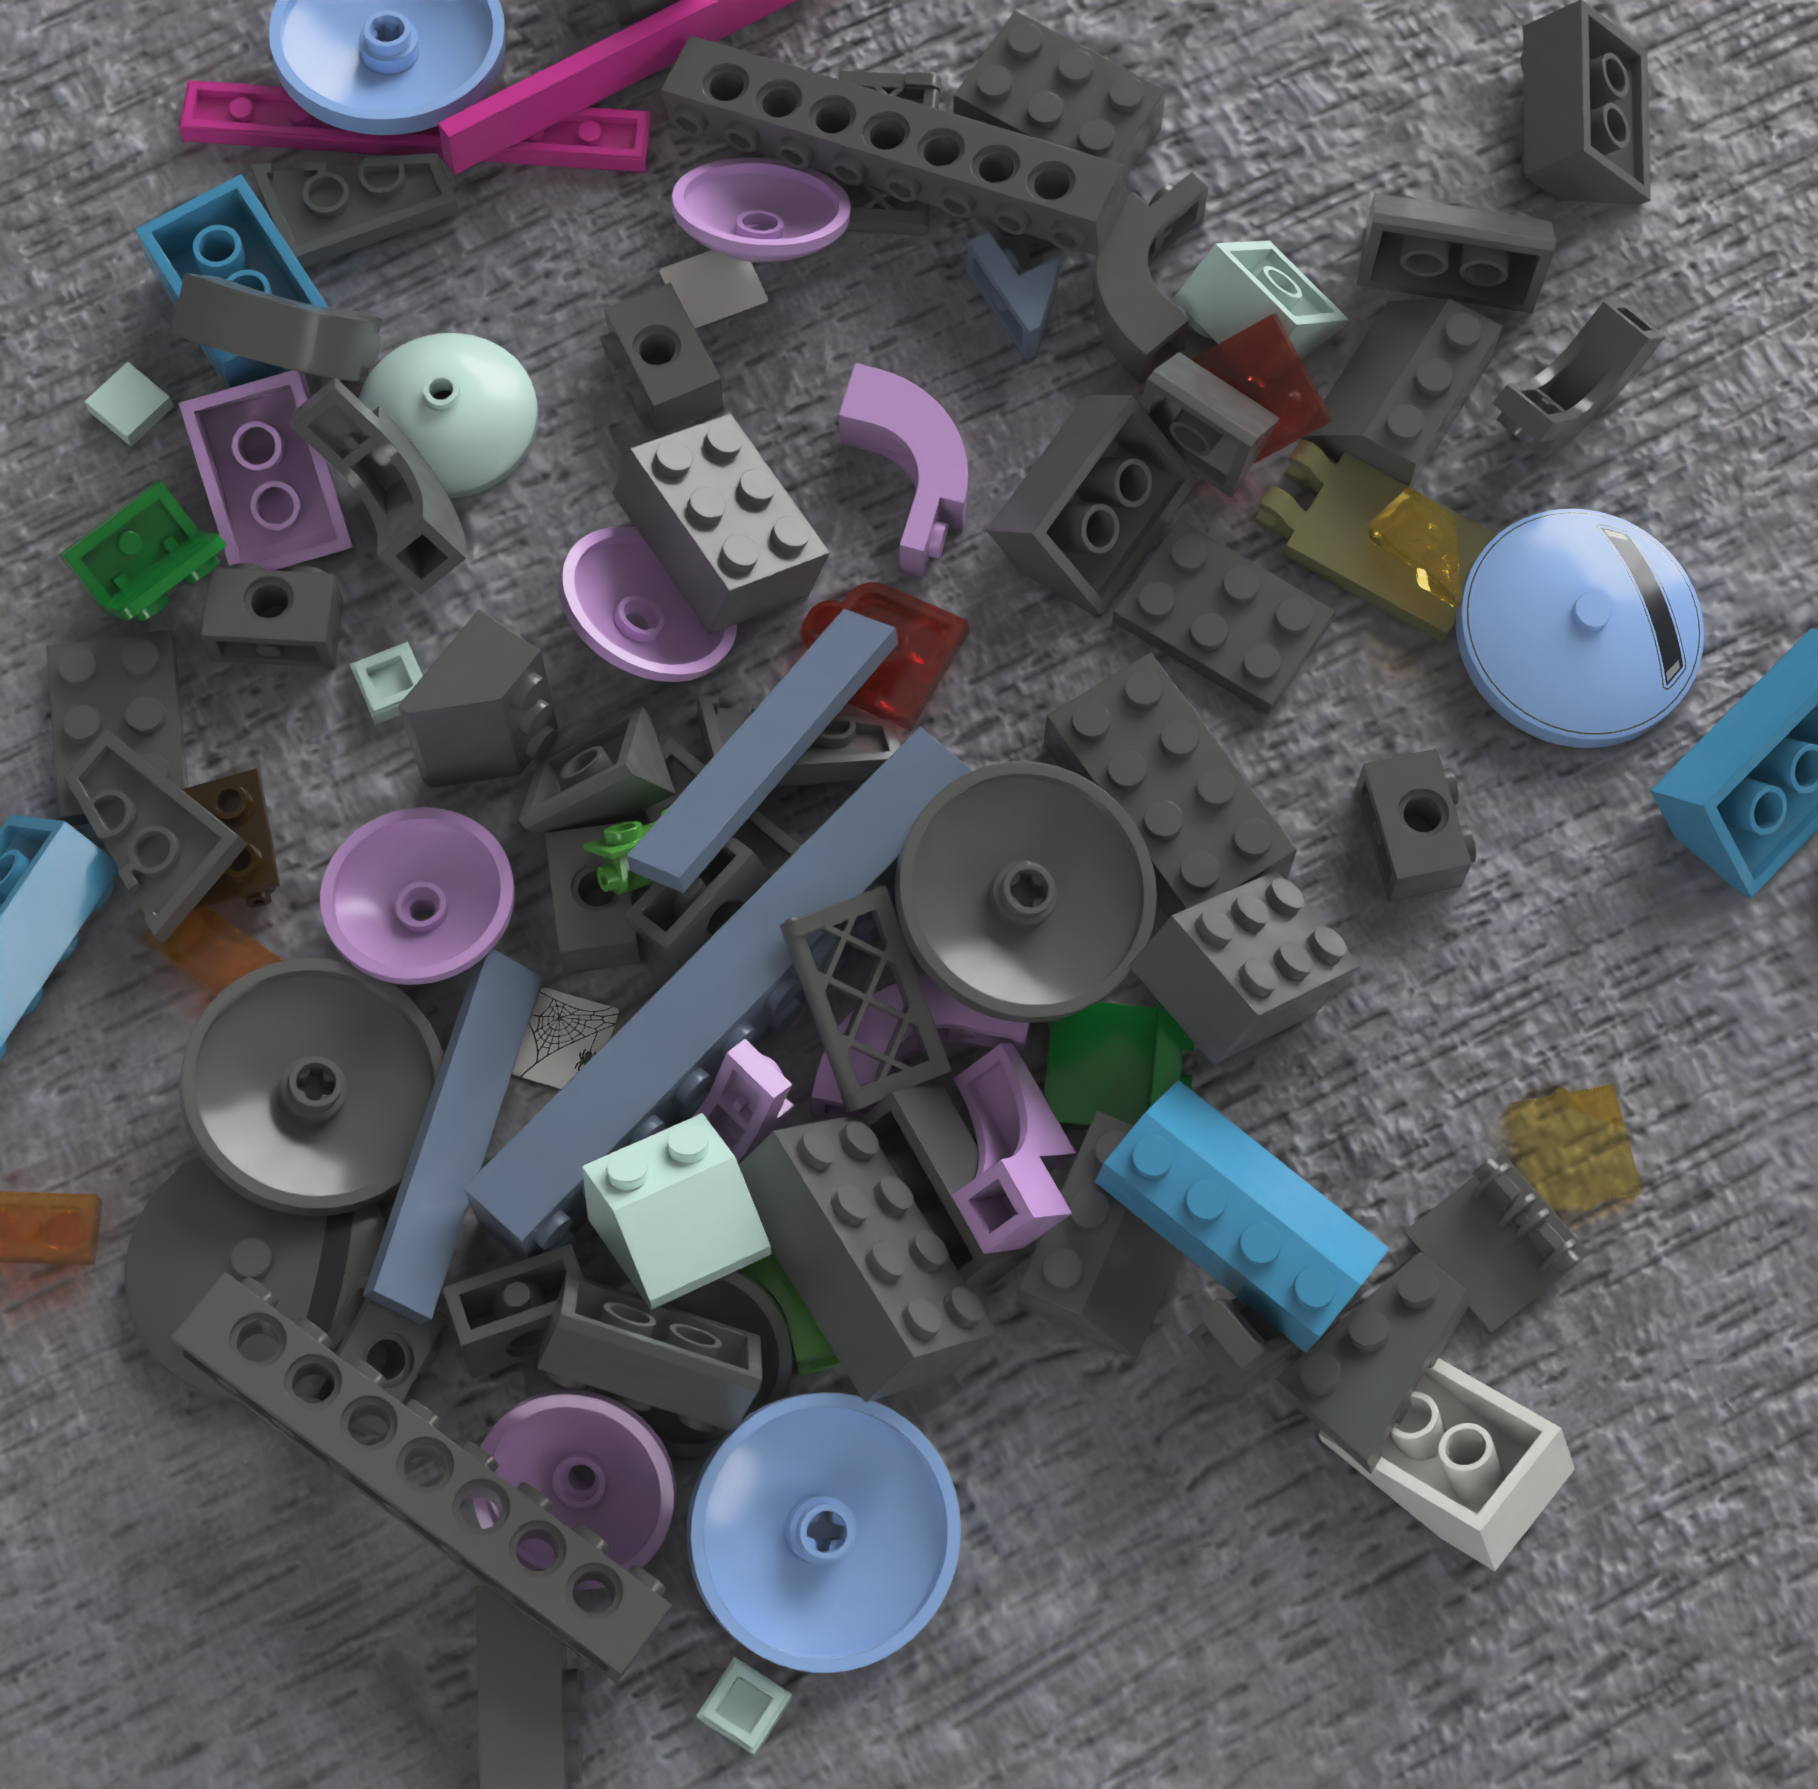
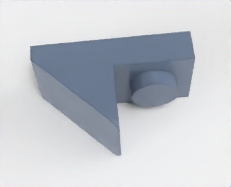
(1016, 298)

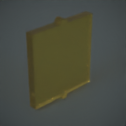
(1575, 1147)

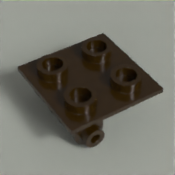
(242, 807)

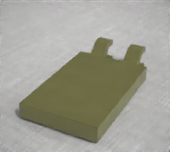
(1336, 542)

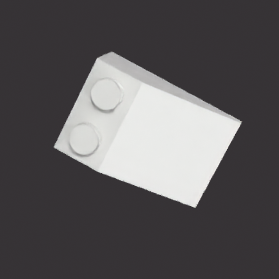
(1469, 1463)

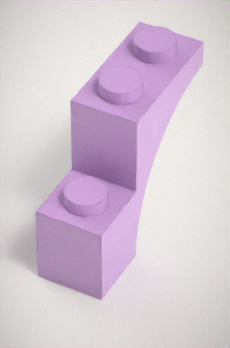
(1017, 1149)

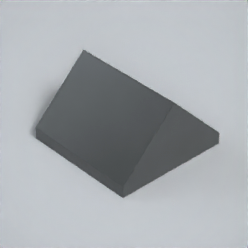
(1207, 421)
(598, 778)

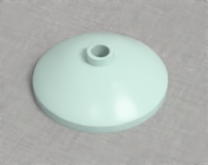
(475, 432)

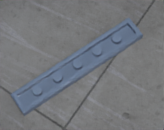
(762, 751)
(453, 1138)

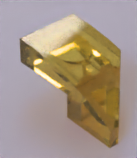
(1424, 539)

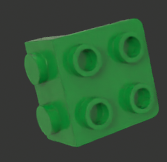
(142, 555)
(1113, 1062)

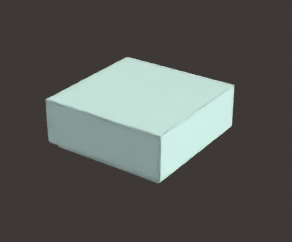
(129, 404)
(386, 680)
(744, 1706)

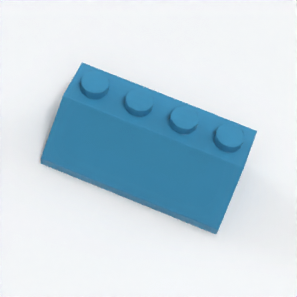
(1752, 781)
(46, 893)
(1241, 1215)

